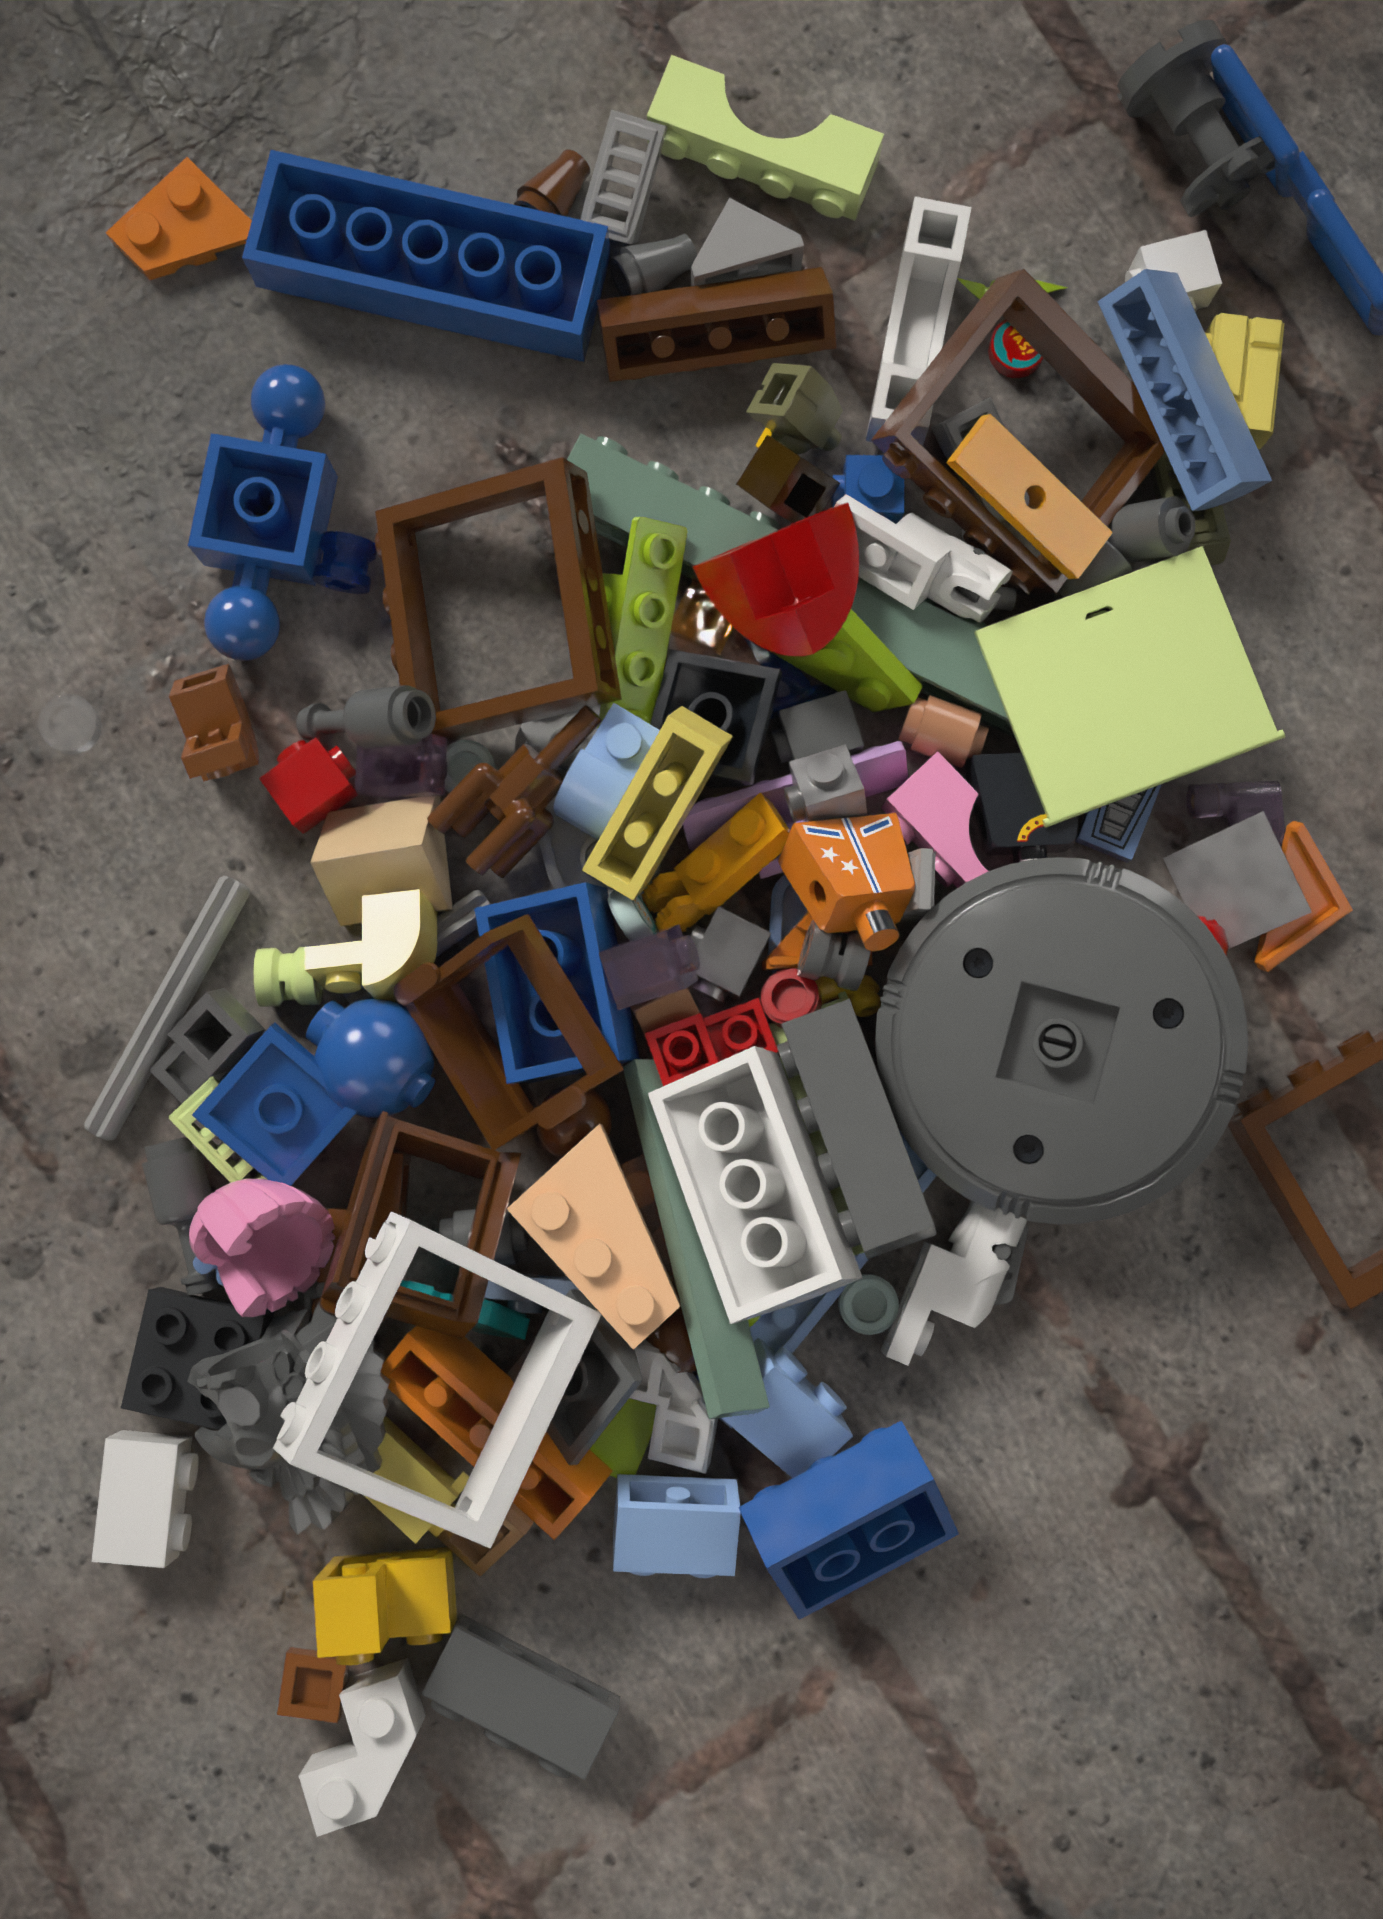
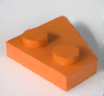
(179, 224)

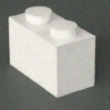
(144, 1499)

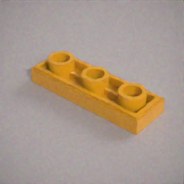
(1053, 520)

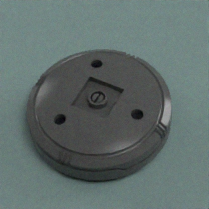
(1061, 1040)

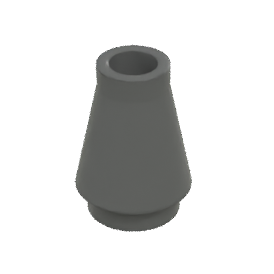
(651, 265)

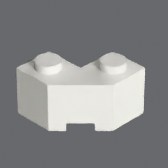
(355, 1777)

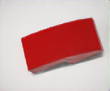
(701, 1042)

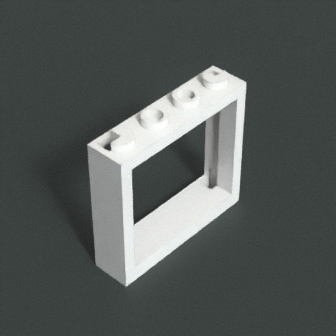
(519, 1424)

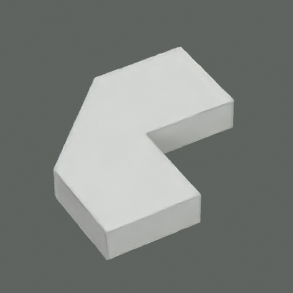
(681, 1423)

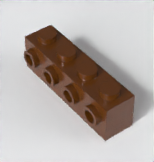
(717, 324)

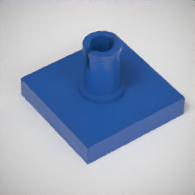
(274, 1108)

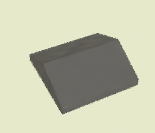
(596, 1391)

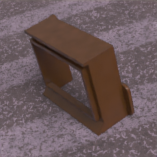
(469, 1051)
(408, 1305)

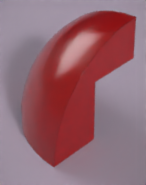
(790, 585)

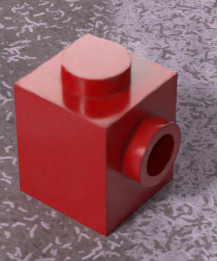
(310, 782)

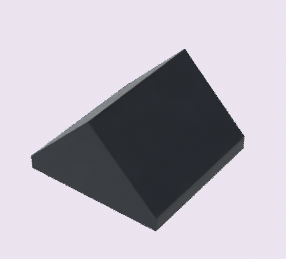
(728, 695)

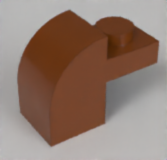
(214, 724)

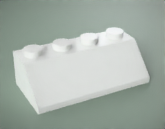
(753, 1185)

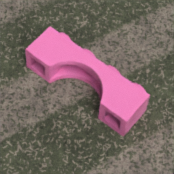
(935, 815)

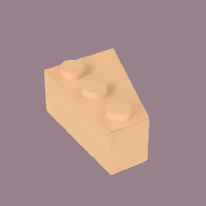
(598, 1237)

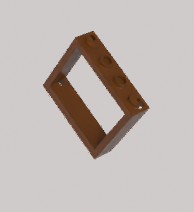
(1080, 365)
(580, 584)
(1341, 1285)

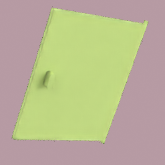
(1129, 690)

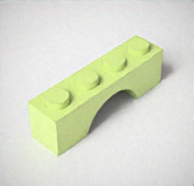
(823, 167)

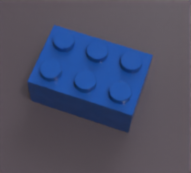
(576, 928)
(848, 1519)

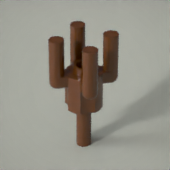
(513, 796)

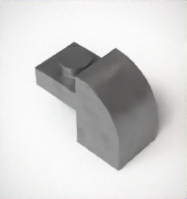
(207, 1043)

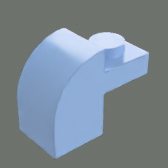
(604, 771)

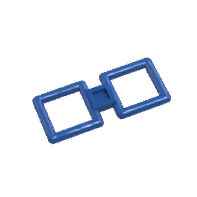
(1296, 177)

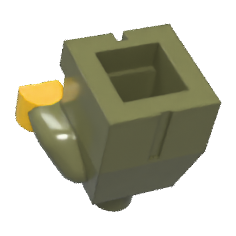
(797, 408)

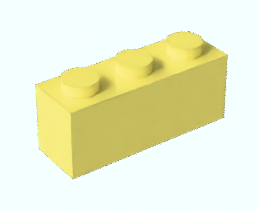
(657, 802)

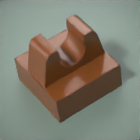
(311, 1686)

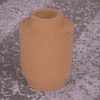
(944, 728)

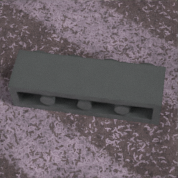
(857, 1129)

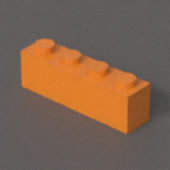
(461, 1398)

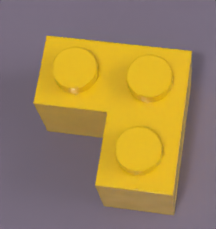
(382, 1597)

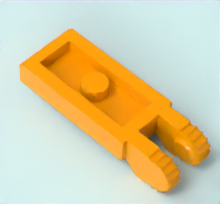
(718, 866)

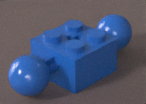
(245, 479)

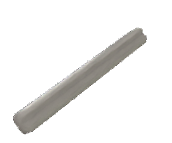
(167, 1008)

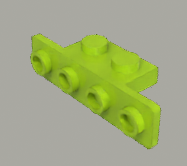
(643, 611)

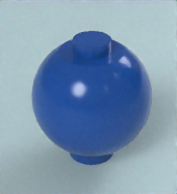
(372, 1056)

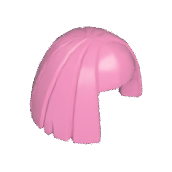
(263, 1242)

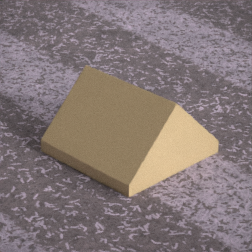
(381, 852)

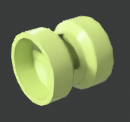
(284, 978)

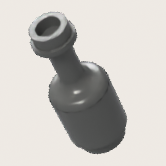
(372, 718)
(176, 1188)

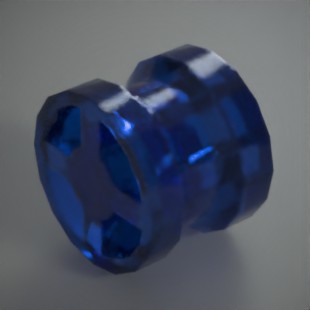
(345, 562)

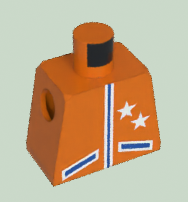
(851, 875)

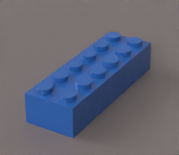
(427, 255)

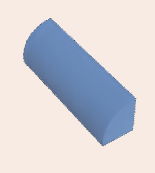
(1184, 389)

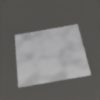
(1239, 880)

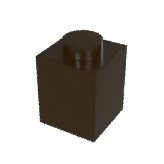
(786, 482)

